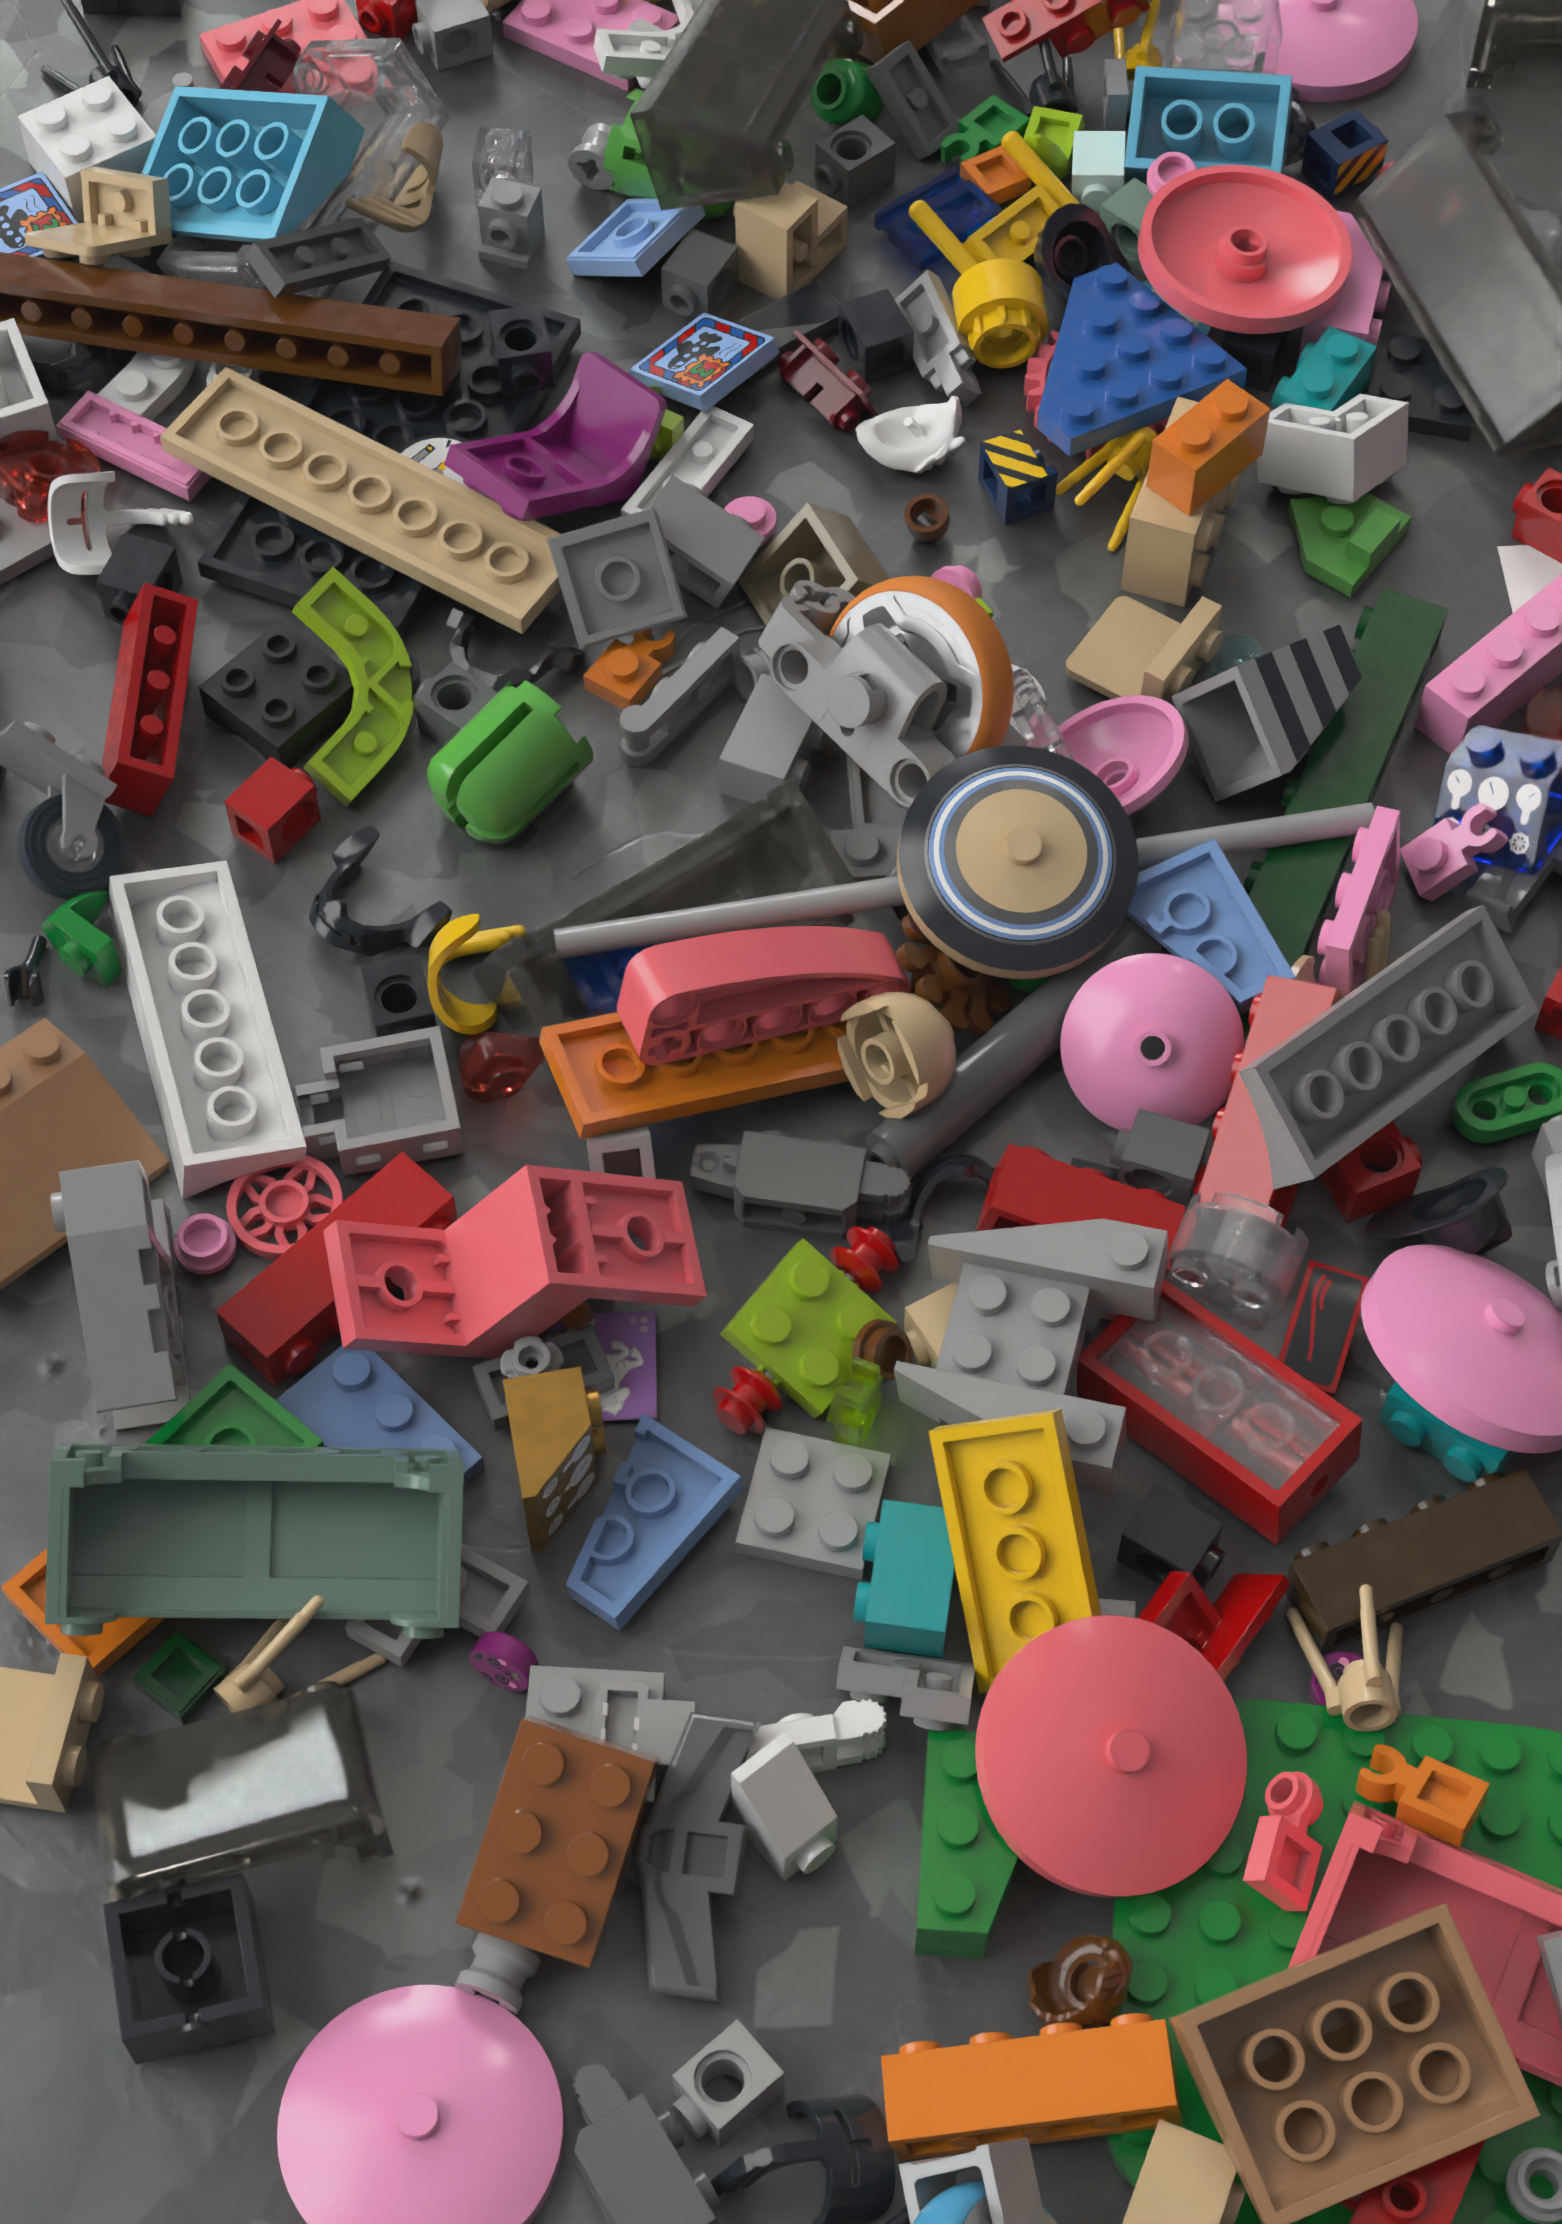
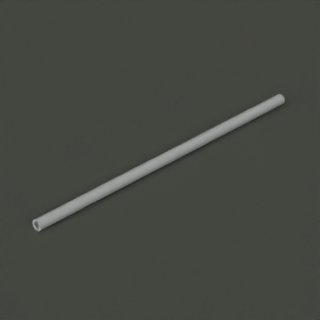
(886, 891)

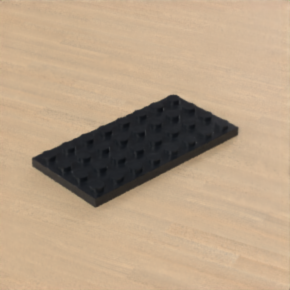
(283, 557)

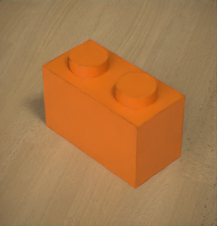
(1207, 447)

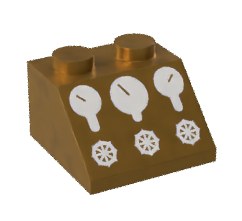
(555, 1446)

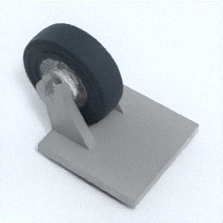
(70, 838)

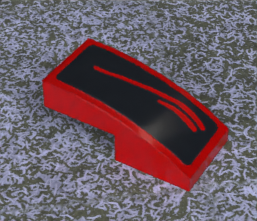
(1323, 1324)

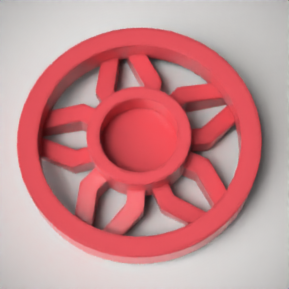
(282, 1205)

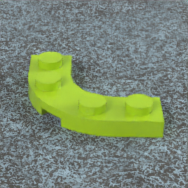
(379, 679)

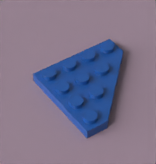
(1124, 362)

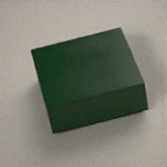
(180, 1677)

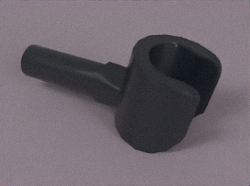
(26, 978)

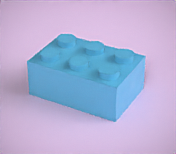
(1208, 118)

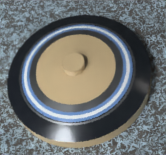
(1017, 862)

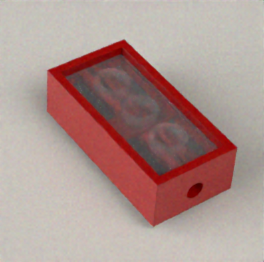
(1222, 1412)

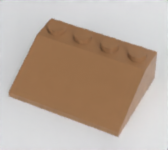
(52, 1120)
(1354, 2067)

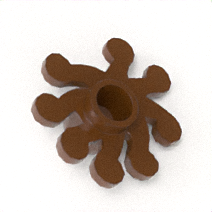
(951, 984)

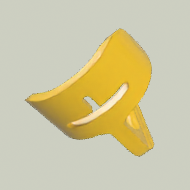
(456, 940)

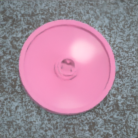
(1345, 46)
(1470, 1344)
(421, 2114)

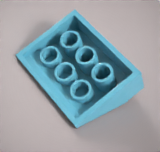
(250, 160)

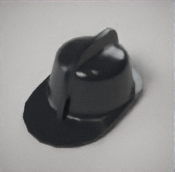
(1074, 245)
(1458, 1215)

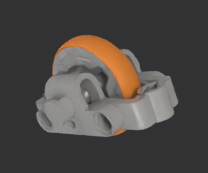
(880, 674)

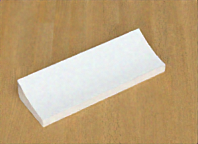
(204, 1024)

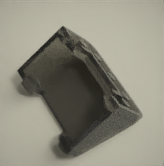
(238, 1793)

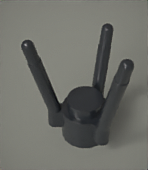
(119, 74)
(1047, 89)

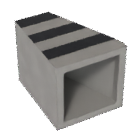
(1267, 711)

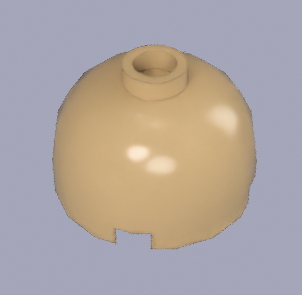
(897, 1052)

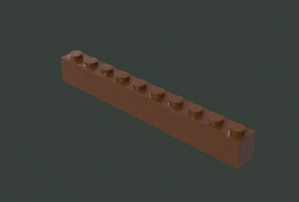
(230, 324)

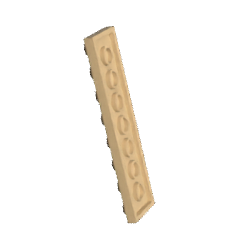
(368, 498)

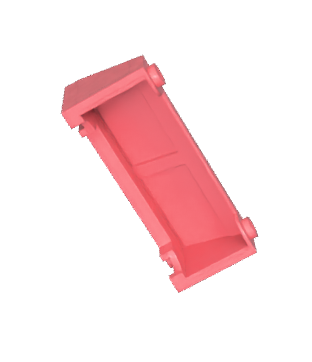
(1395, 1871)

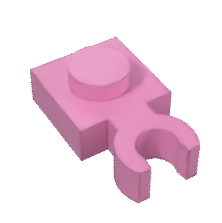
(1446, 851)

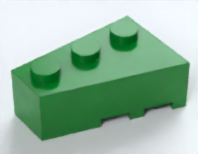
(963, 1858)

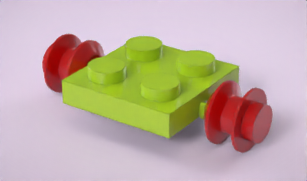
(803, 1328)

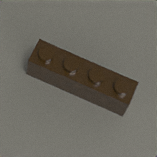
(1424, 1558)

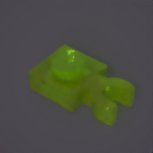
(856, 1404)

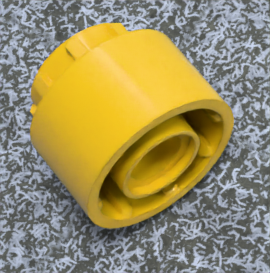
(1001, 311)

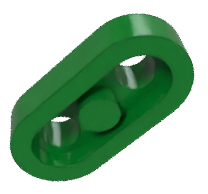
(1508, 1103)

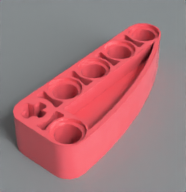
(750, 987)

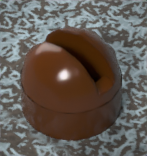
(935, 513)

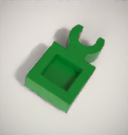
(983, 129)

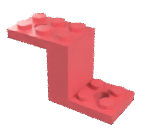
(513, 1263)

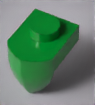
(79, 942)

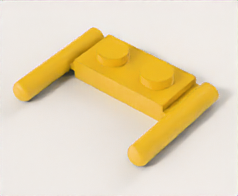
(1012, 231)

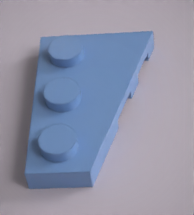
(1206, 917)
(653, 1519)

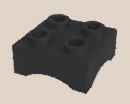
(279, 694)

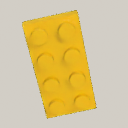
(1013, 1532)

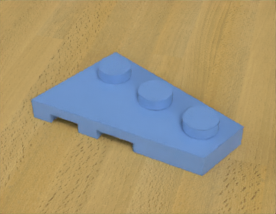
(366, 1404)

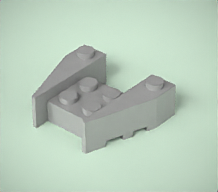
(125, 1291)
(1024, 1323)

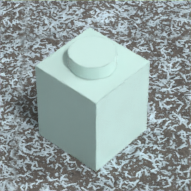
(1097, 166)

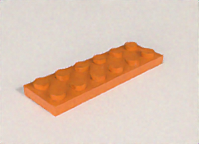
(615, 1091)

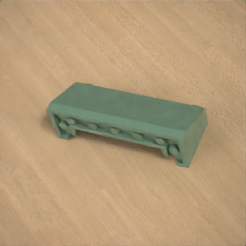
(253, 1534)

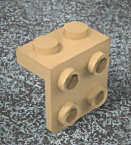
(121, 216)
(1145, 651)
(46, 1732)

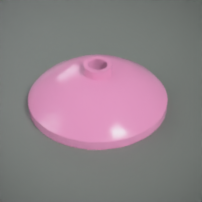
(1130, 746)
(1144, 999)

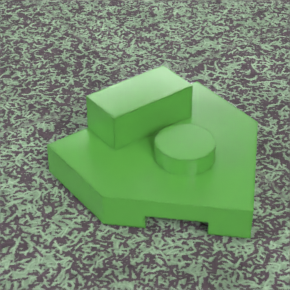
(1345, 540)

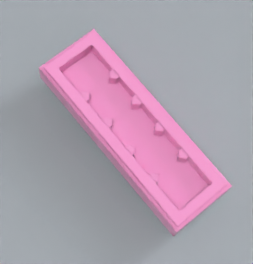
(130, 444)

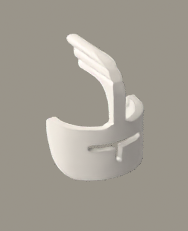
(69, 541)

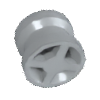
(588, 158)
(498, 1971)

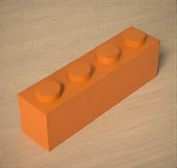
(1032, 2087)

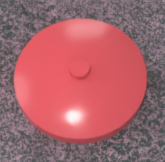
(1244, 249)
(1111, 1756)

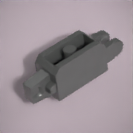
(800, 1183)
(633, 2159)

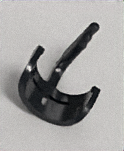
(872, 2166)

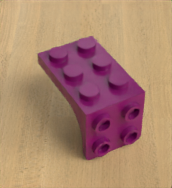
(578, 456)

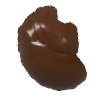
(1081, 1983)

